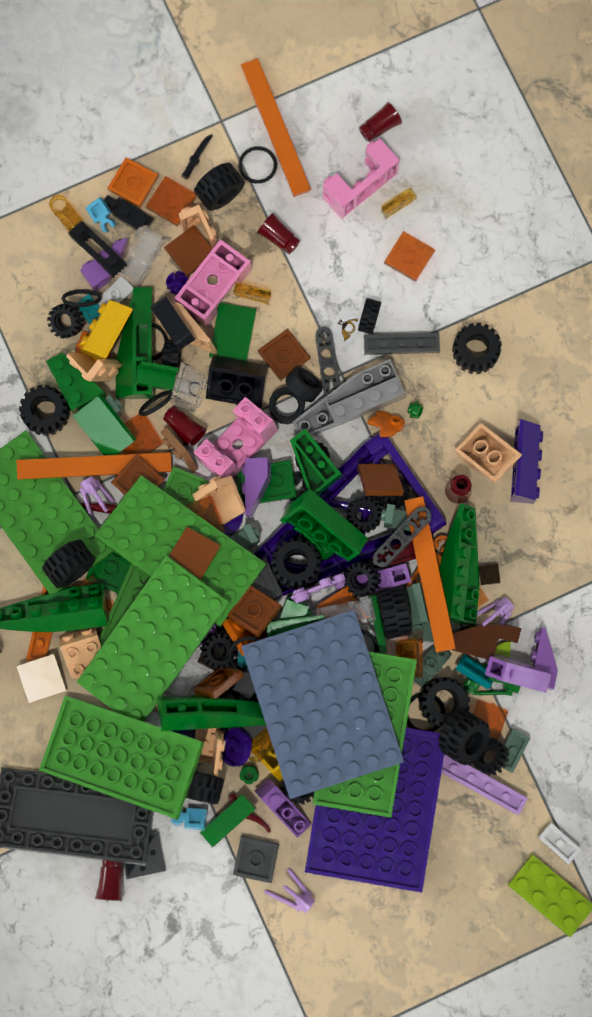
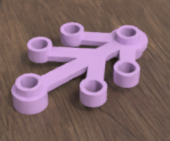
(303, 594)

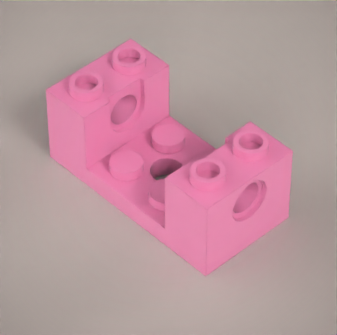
(383, 167)
(202, 298)
(250, 427)

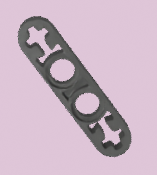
(327, 363)
(400, 535)

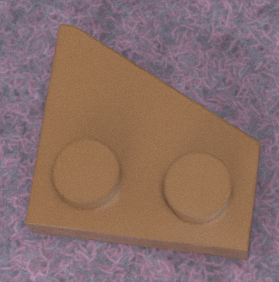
(178, 449)

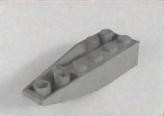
(353, 399)

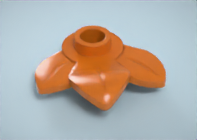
(388, 423)

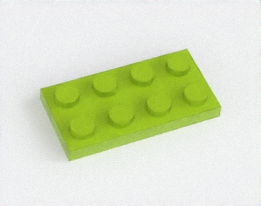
(551, 895)

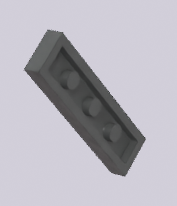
(401, 343)

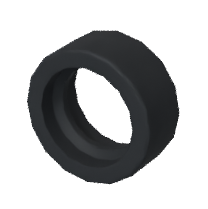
(303, 384)
(272, 406)

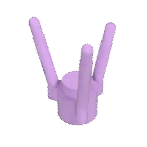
(91, 487)
(502, 608)
(302, 901)

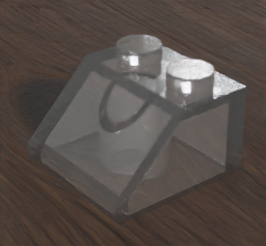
(188, 388)
(189, 677)

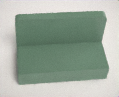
(416, 604)

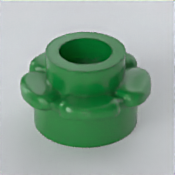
(415, 410)
(471, 686)
(249, 769)

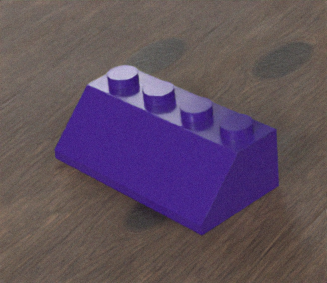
(525, 469)

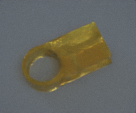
(398, 203)
(68, 215)
(252, 293)
(264, 741)

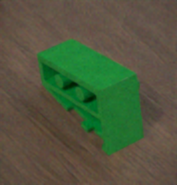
(74, 387)
(315, 465)

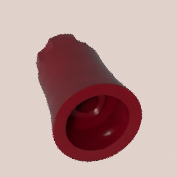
(380, 122)
(278, 234)
(184, 426)
(458, 495)
(110, 882)

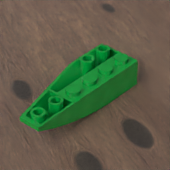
(136, 345)
(461, 568)
(64, 611)
(205, 713)

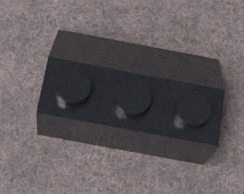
(235, 379)

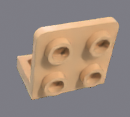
(196, 216)
(94, 371)
(225, 497)
(79, 649)
(212, 747)

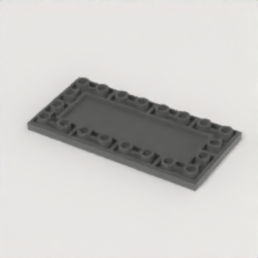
(70, 819)

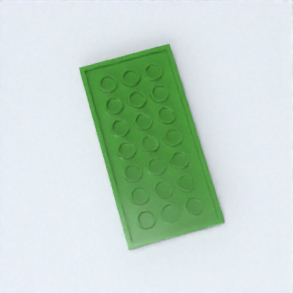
(41, 512)
(151, 523)
(153, 640)
(122, 757)
(376, 791)

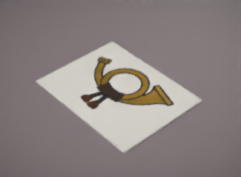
(345, 327)

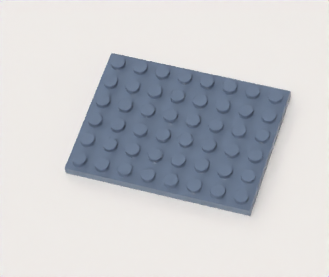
(322, 704)

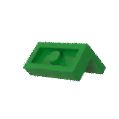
(156, 375)

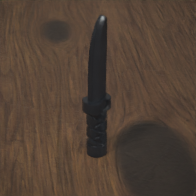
(194, 160)

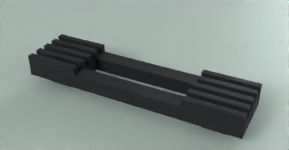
(112, 264)

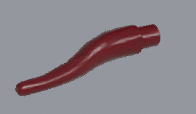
(96, 507)
(252, 817)

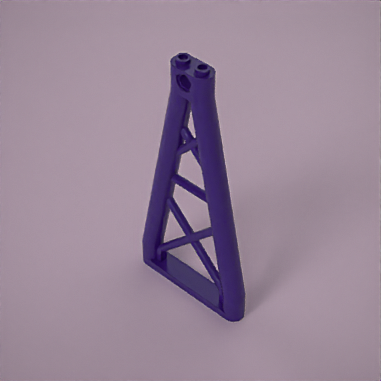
(371, 450)

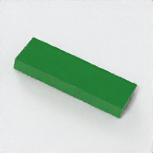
(378, 629)
(228, 820)

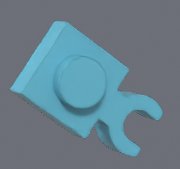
(99, 213)
(192, 819)

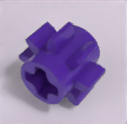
(176, 281)

